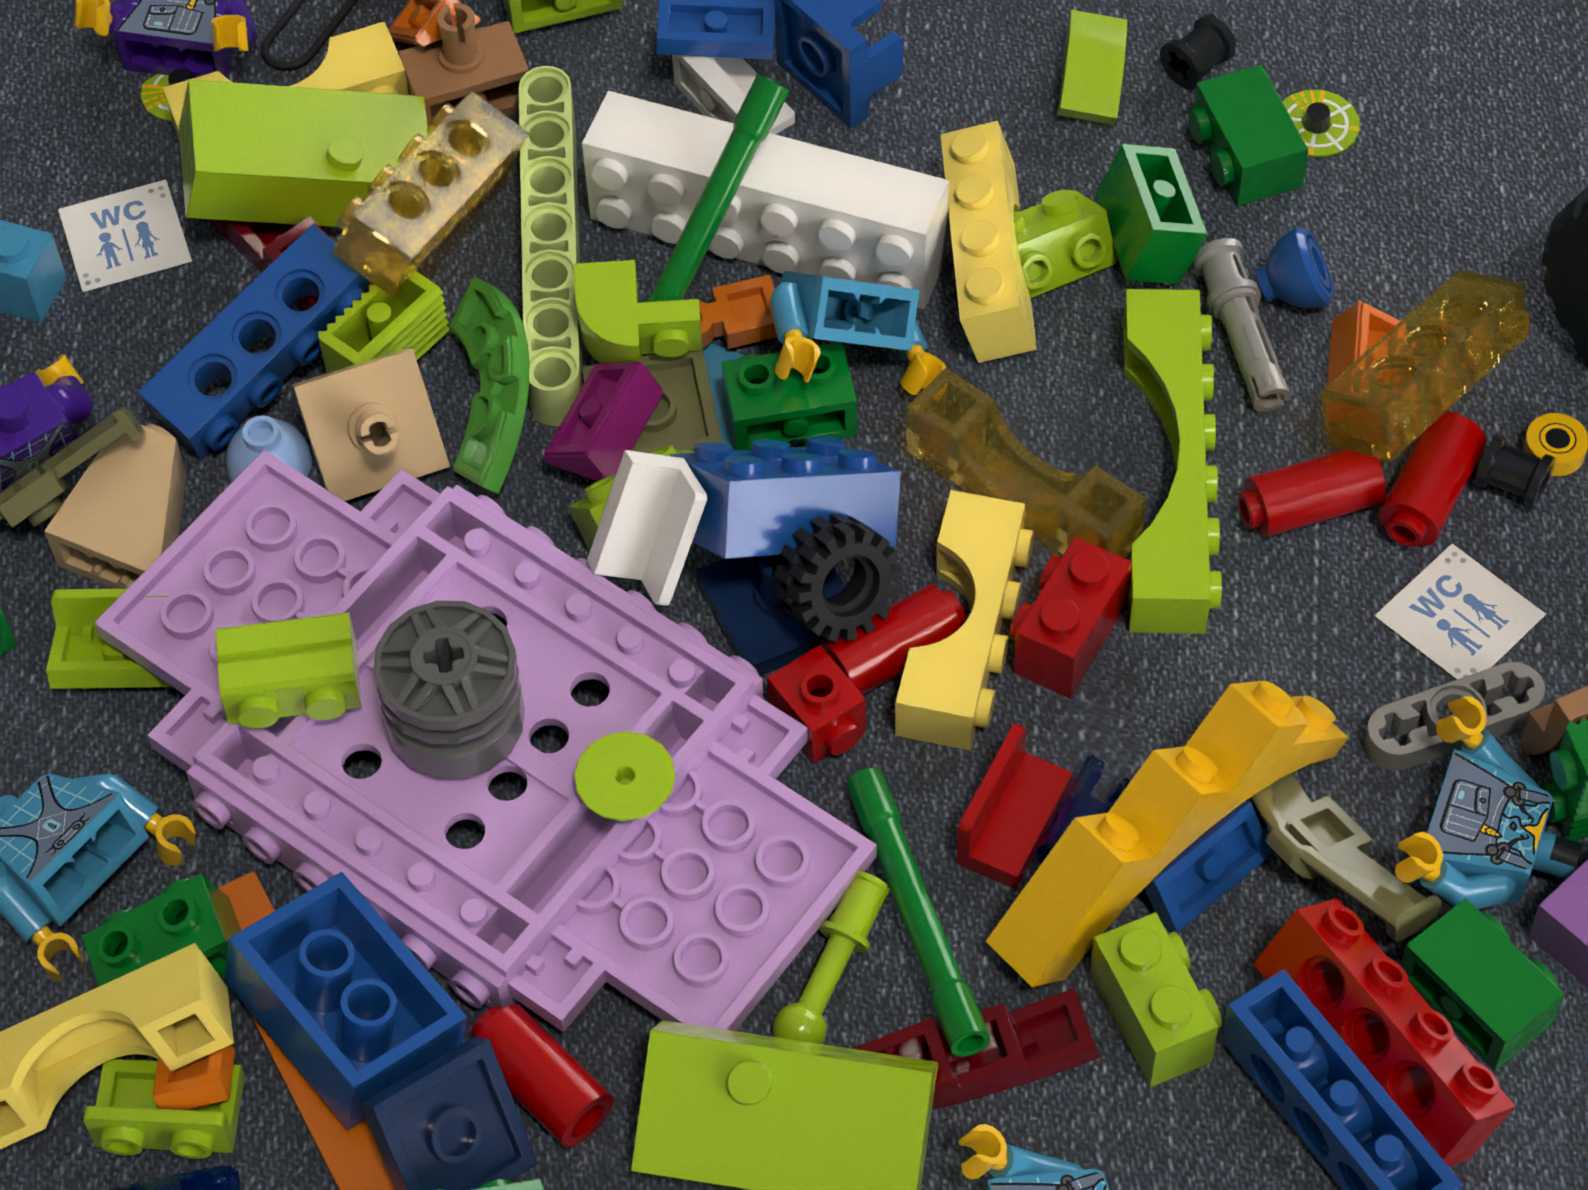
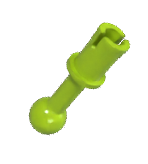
(846, 933)

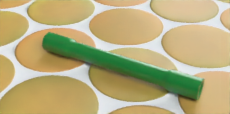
(749, 131)
(950, 994)

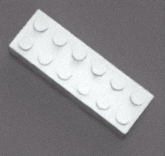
(793, 210)

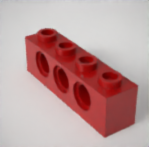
(1389, 1028)

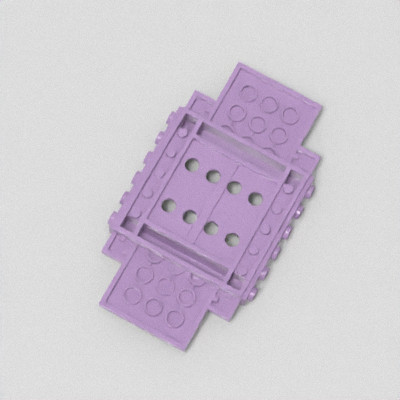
(669, 908)

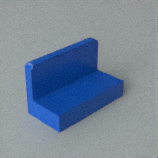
(716, 28)
(1208, 868)

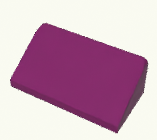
(604, 420)

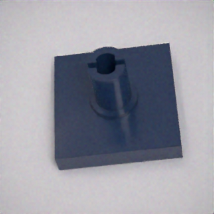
(751, 613)
(450, 1123)

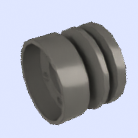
(449, 689)

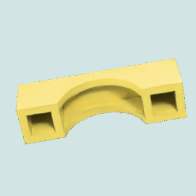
(354, 62)
(986, 257)
(946, 682)
(162, 1010)

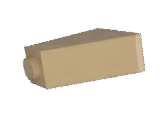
(122, 510)

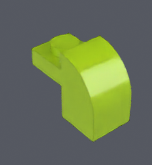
(623, 329)

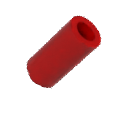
(1432, 480)
(1311, 492)
(913, 622)
(544, 1075)

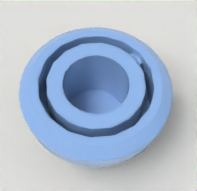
(267, 434)

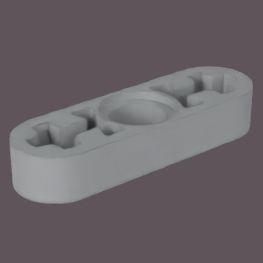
(1424, 743)

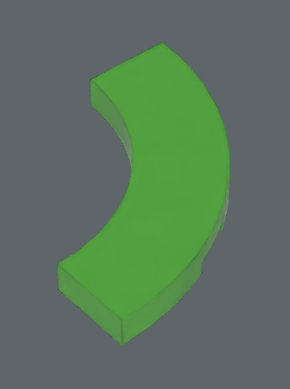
(499, 350)

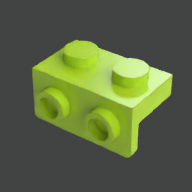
(1062, 240)
(82, 657)
(130, 1120)

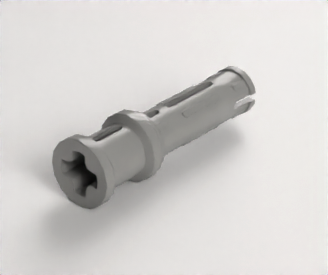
(1235, 302)

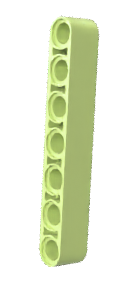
(550, 242)

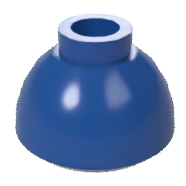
(1296, 272)

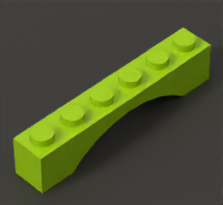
(1171, 558)

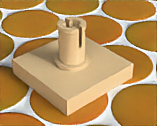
(370, 424)

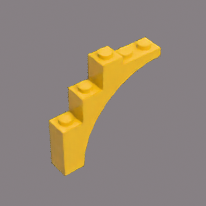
(1173, 799)

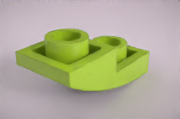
(1092, 67)

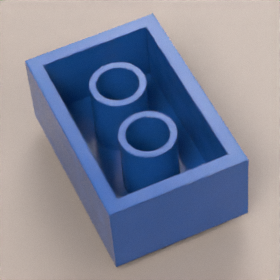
(774, 490)
(342, 995)

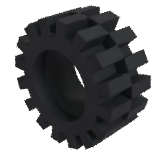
(815, 558)

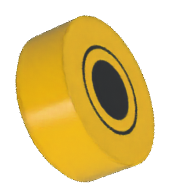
(1558, 437)

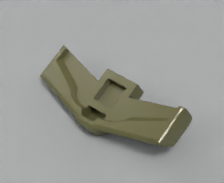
(38, 491)
(1328, 843)

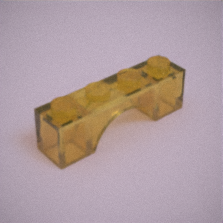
(969, 443)

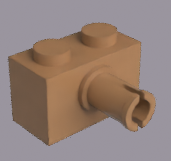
(466, 61)

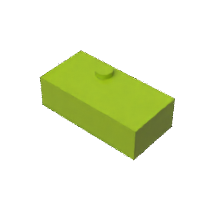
(287, 149)
(781, 1112)

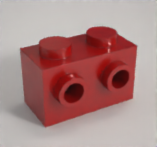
(1071, 616)

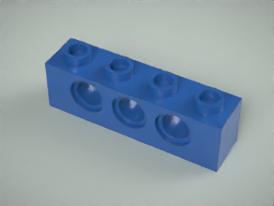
(221, 349)
(1329, 1093)

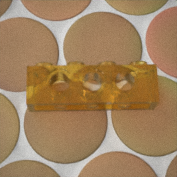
(428, 192)
(1424, 364)

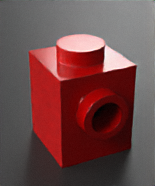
(822, 700)

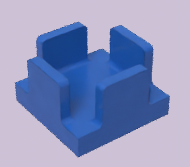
(831, 57)

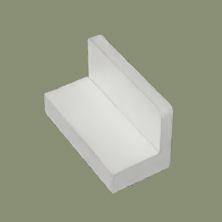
(720, 86)
(649, 523)

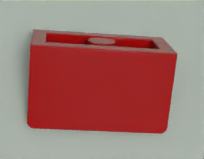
(1011, 812)

